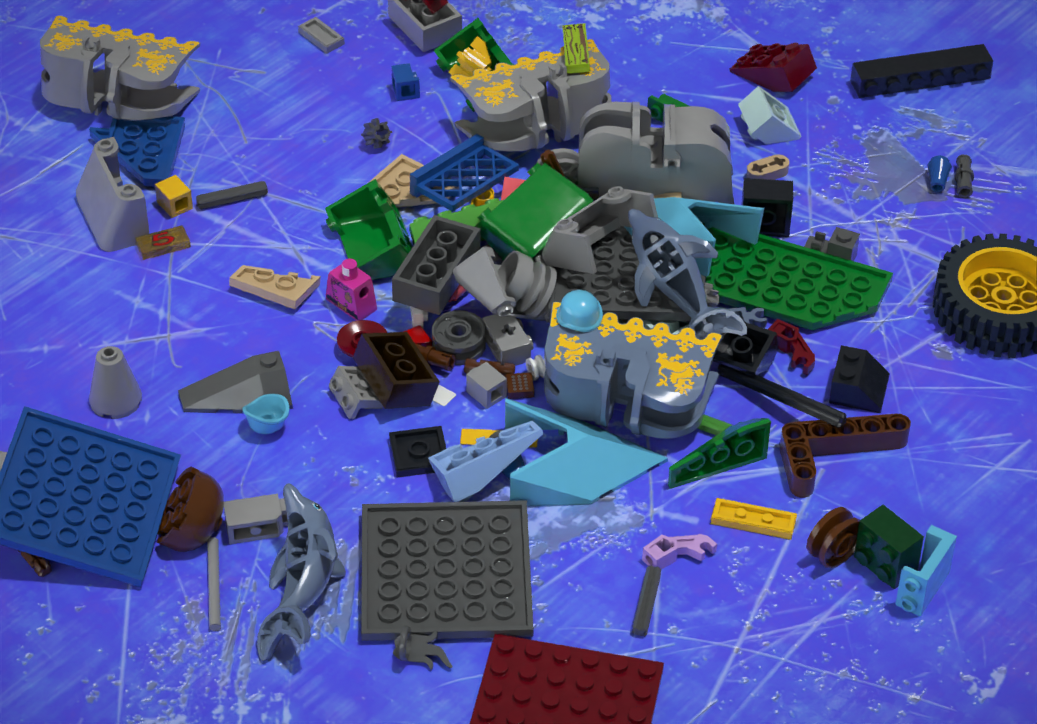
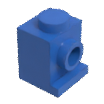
(405, 82)

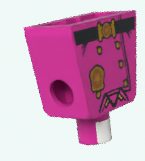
(351, 290)

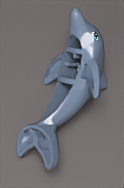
(671, 266)
(309, 563)

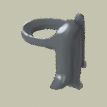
(415, 648)

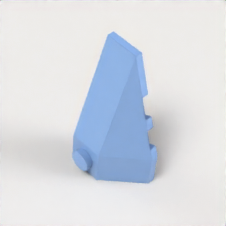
(473, 467)

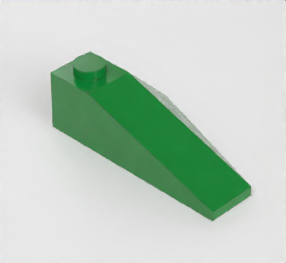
(728, 450)

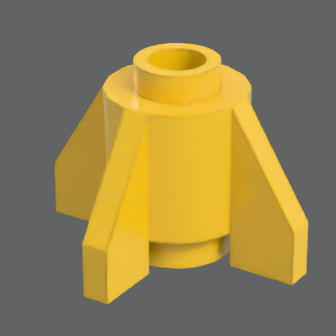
(472, 59)

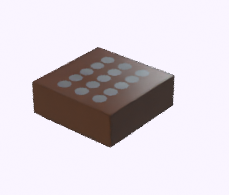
(520, 385)

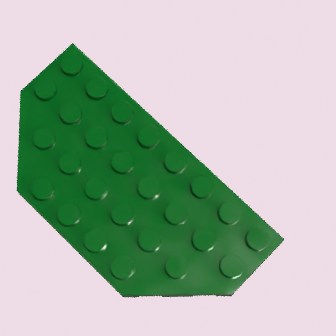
(794, 281)

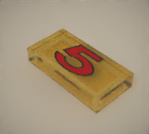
(162, 242)

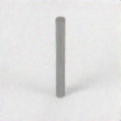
(214, 584)

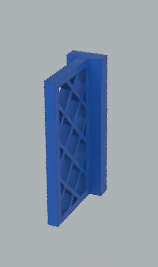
(453, 164)

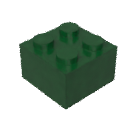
(887, 545)

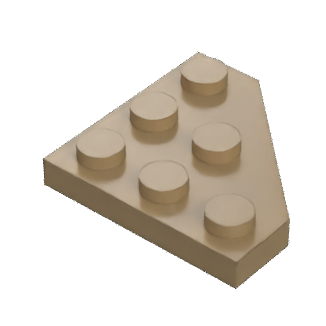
(396, 182)

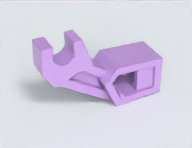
(691, 545)

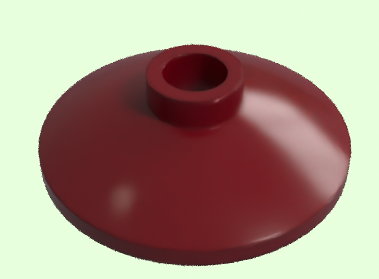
(350, 334)

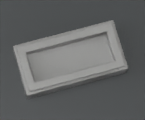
(321, 35)

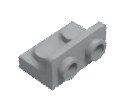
(353, 391)

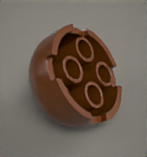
(191, 511)

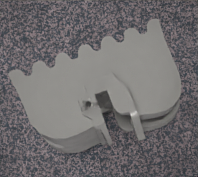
(683, 156)

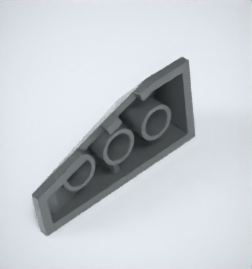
(237, 385)

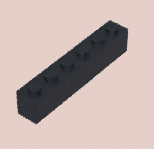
(921, 70)

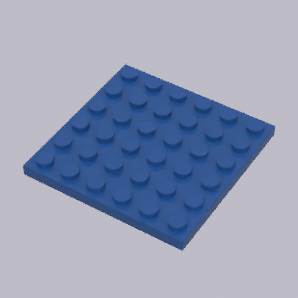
(83, 495)

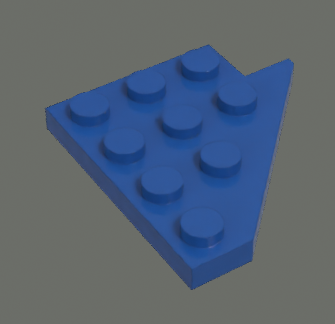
(145, 146)

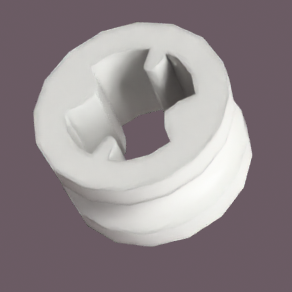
(536, 367)

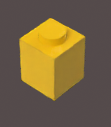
(173, 196)

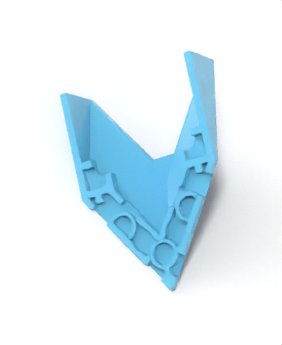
(687, 214)
(581, 468)

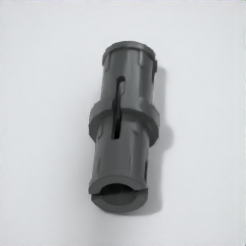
(964, 176)

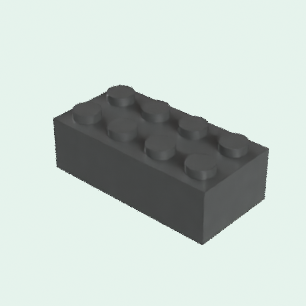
(427, 274)

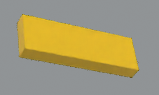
(753, 518)

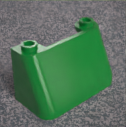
(461, 41)
(531, 212)
(371, 230)

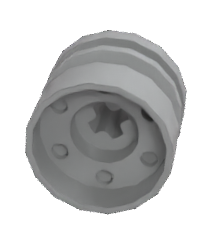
(527, 282)

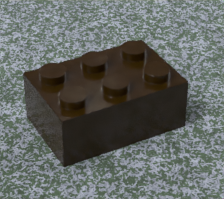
(396, 370)

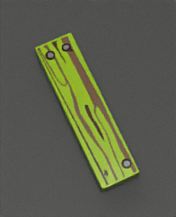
(576, 48)

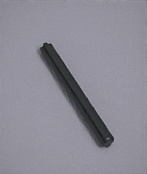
(785, 396)

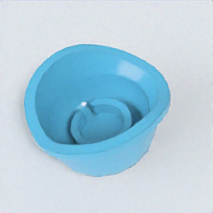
(580, 311)
(267, 413)

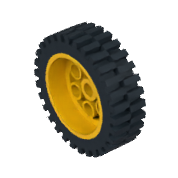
(989, 294)

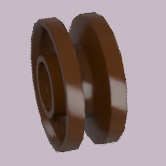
(834, 537)

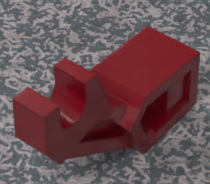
(791, 341)

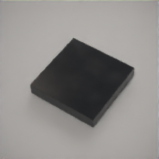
(413, 447)

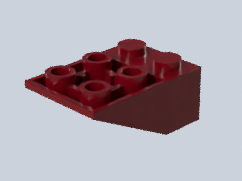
(776, 66)

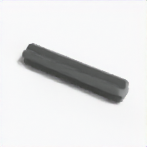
(231, 195)
(646, 600)

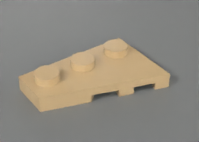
(282, 289)

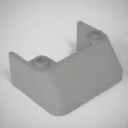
(572, 237)

